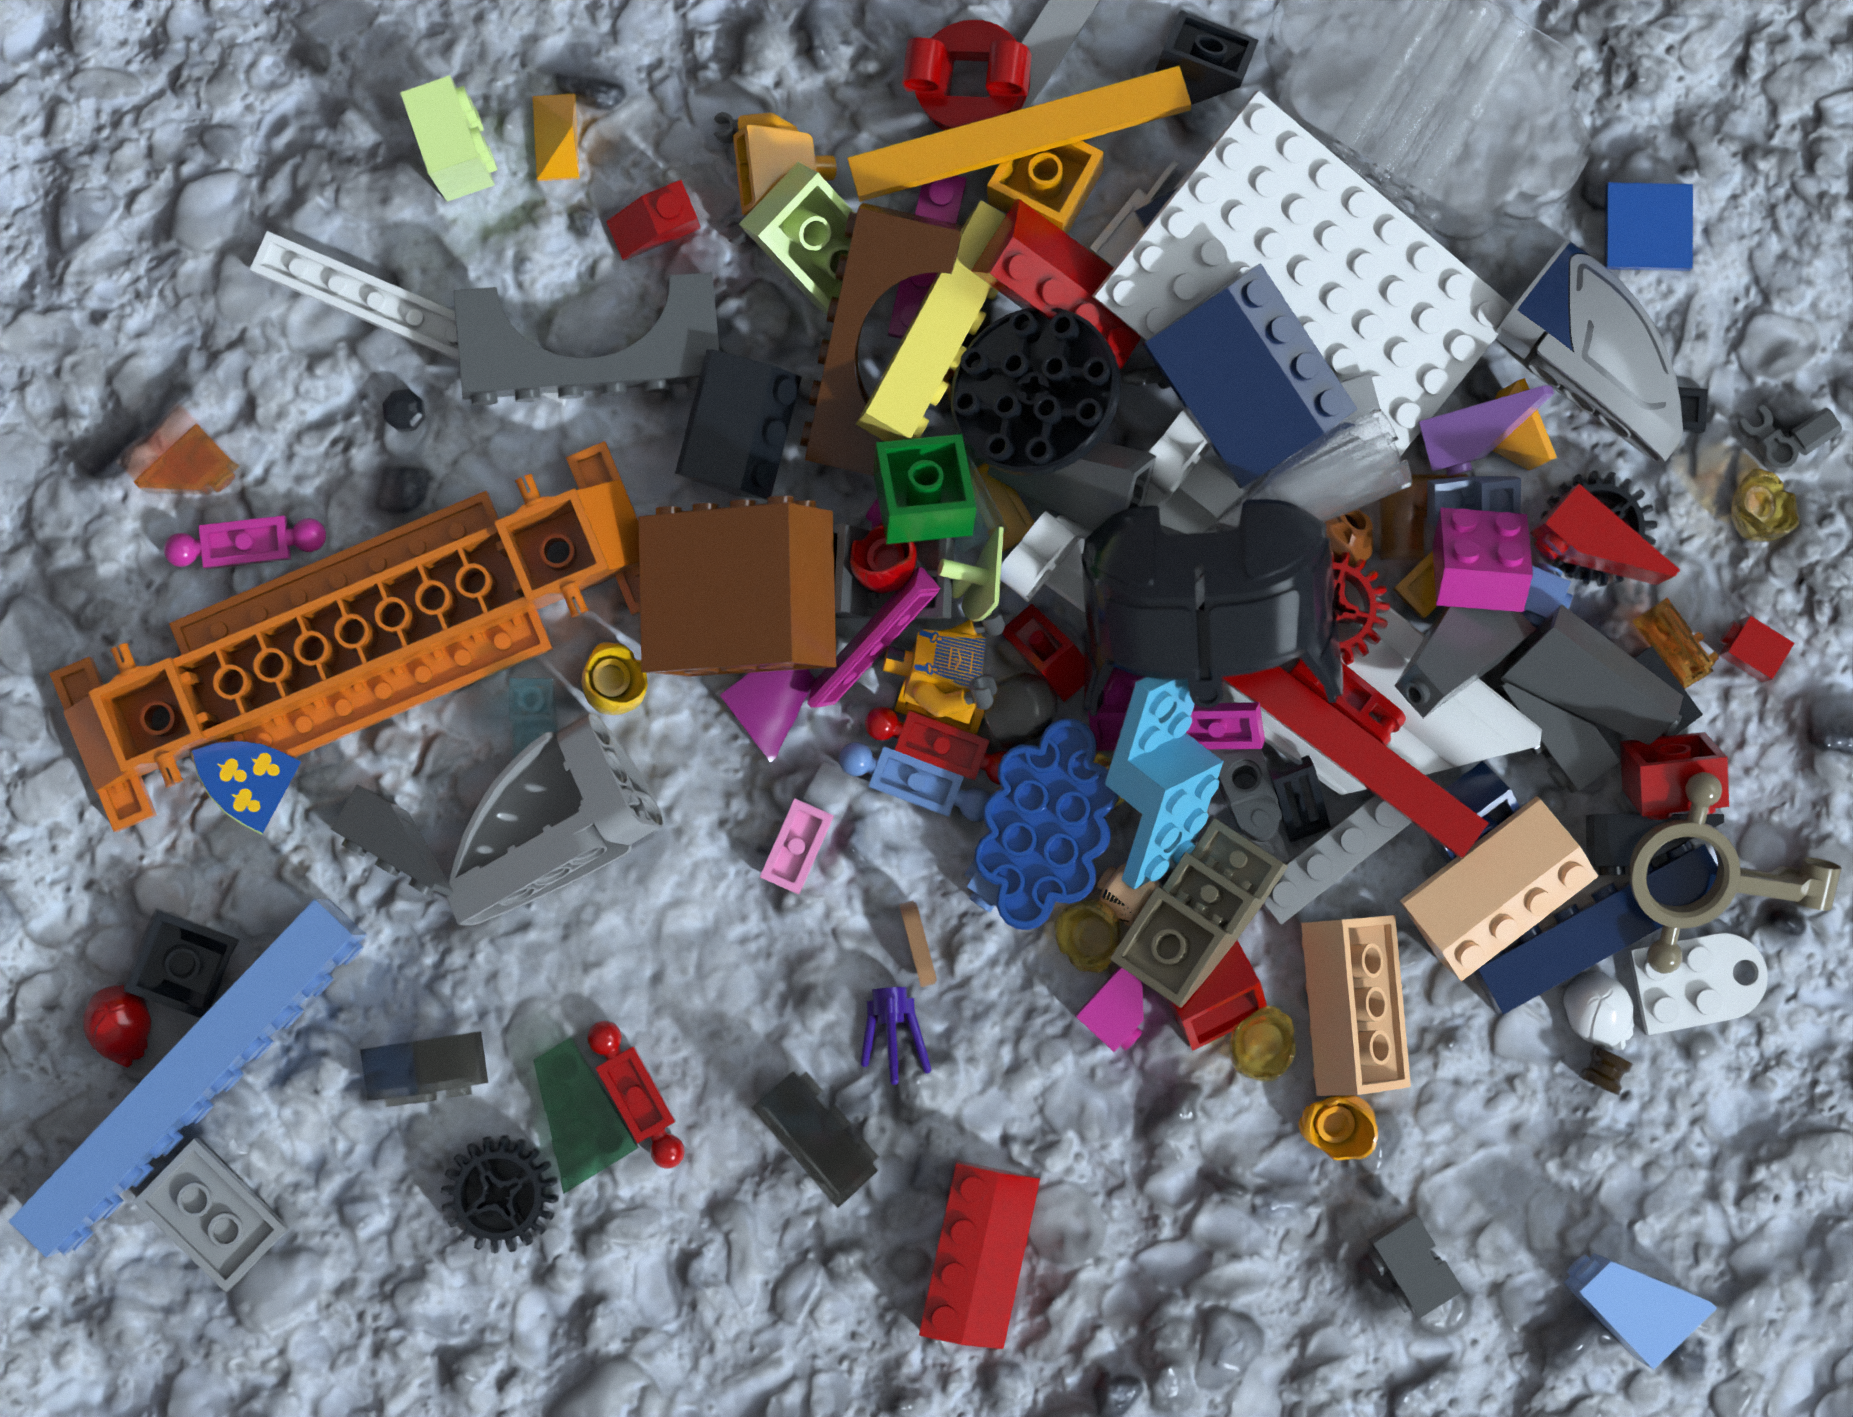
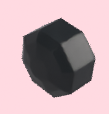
(403, 410)

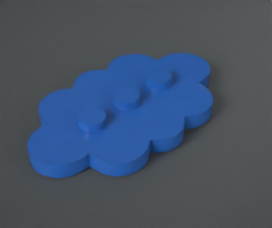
(1046, 824)

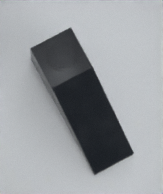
(1614, 837)

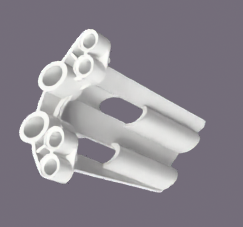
(1190, 498)

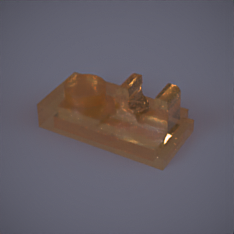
(1675, 643)

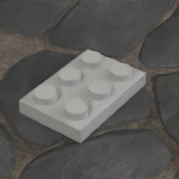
(211, 1214)

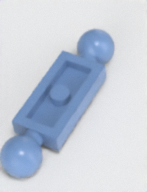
(914, 781)

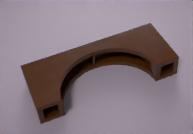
(882, 252)

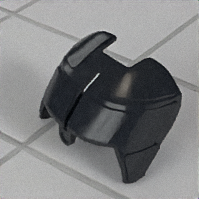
(1263, 599)

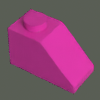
(1115, 1010)

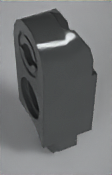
(1254, 808)

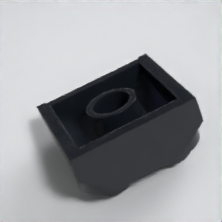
(179, 963)

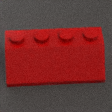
(1050, 270)
(979, 1256)

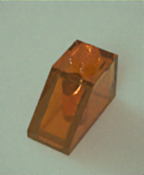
(190, 466)

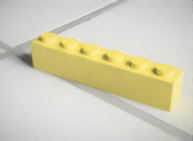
(933, 338)

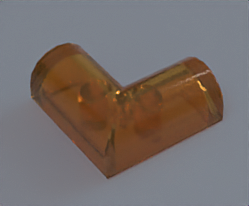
(1403, 519)

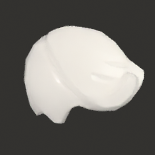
(1599, 1010)

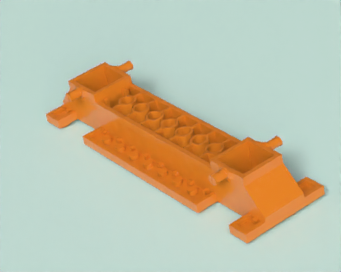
(355, 634)

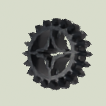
(1626, 504)
(510, 1211)

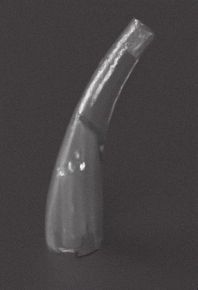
(1329, 476)

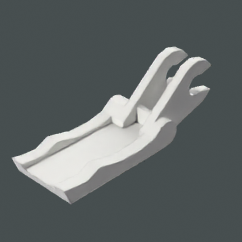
(1125, 226)

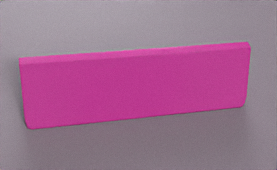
(873, 639)

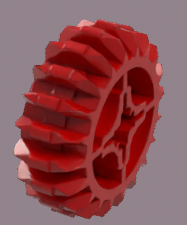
(1351, 613)

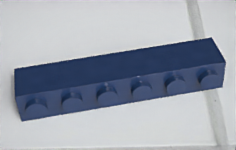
(1593, 931)

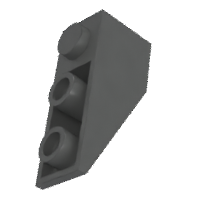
(1567, 742)
(390, 834)

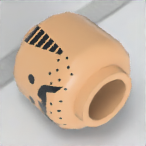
(1121, 897)

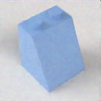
(1637, 1308)

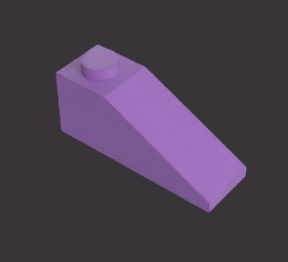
(1473, 432)

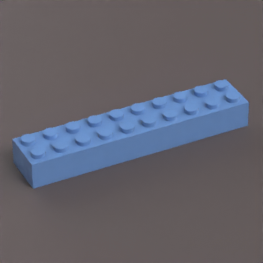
(188, 1078)

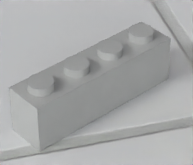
(1333, 856)

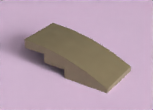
(1198, 913)

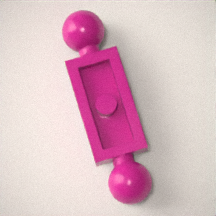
(244, 542)

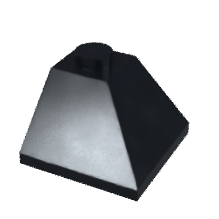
(1208, 54)

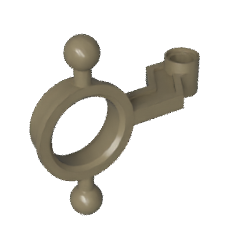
(1809, 886)

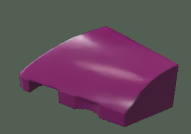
(769, 705)

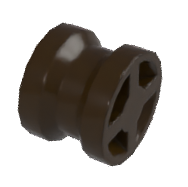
(1605, 1070)

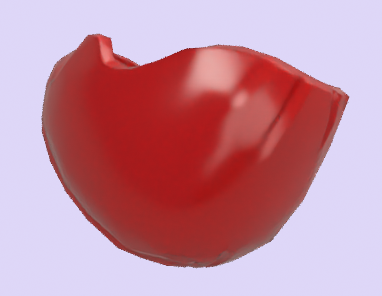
(882, 565)
(117, 1025)

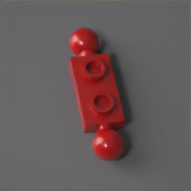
(935, 743)
(636, 1094)

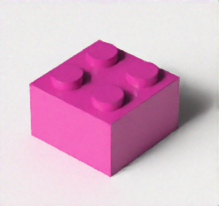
(1482, 559)

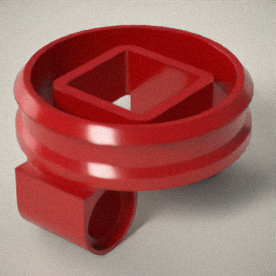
(931, 65)

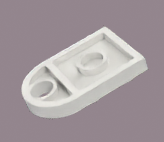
(1701, 987)

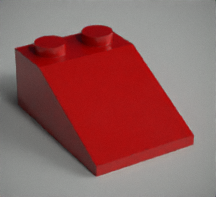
(1592, 536)

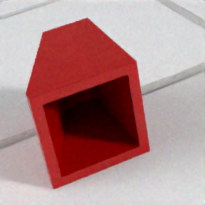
(1221, 1000)

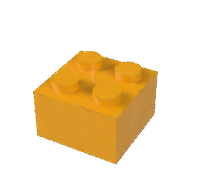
(1049, 182)

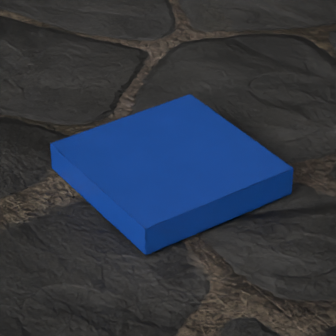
(1649, 226)

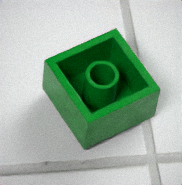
(924, 489)

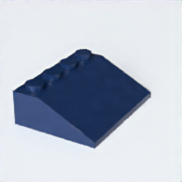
(1250, 375)

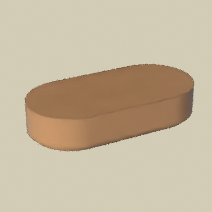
(918, 943)

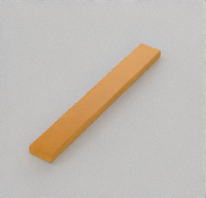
(1019, 133)

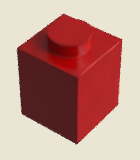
(1754, 648)

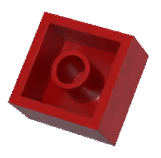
(1658, 772)

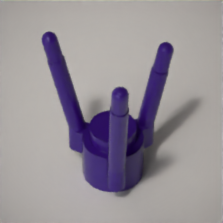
(890, 1006)

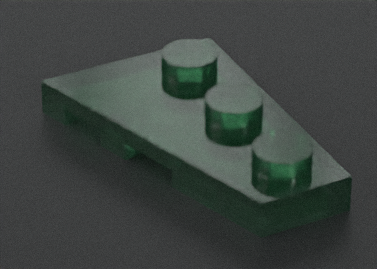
(580, 1115)

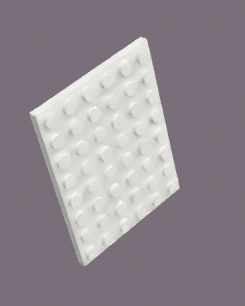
(1339, 252)

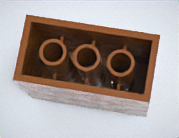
(737, 588)

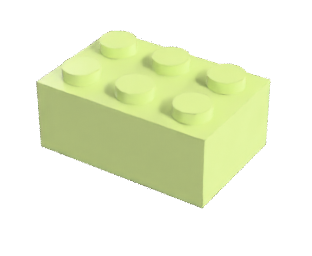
(450, 137)
(803, 232)

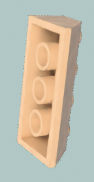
(1498, 888)
(1355, 1005)

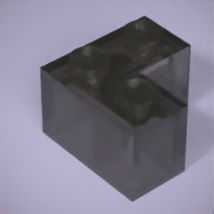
(421, 1068)

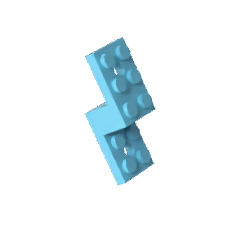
(1162, 777)

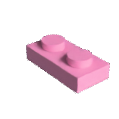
(796, 846)

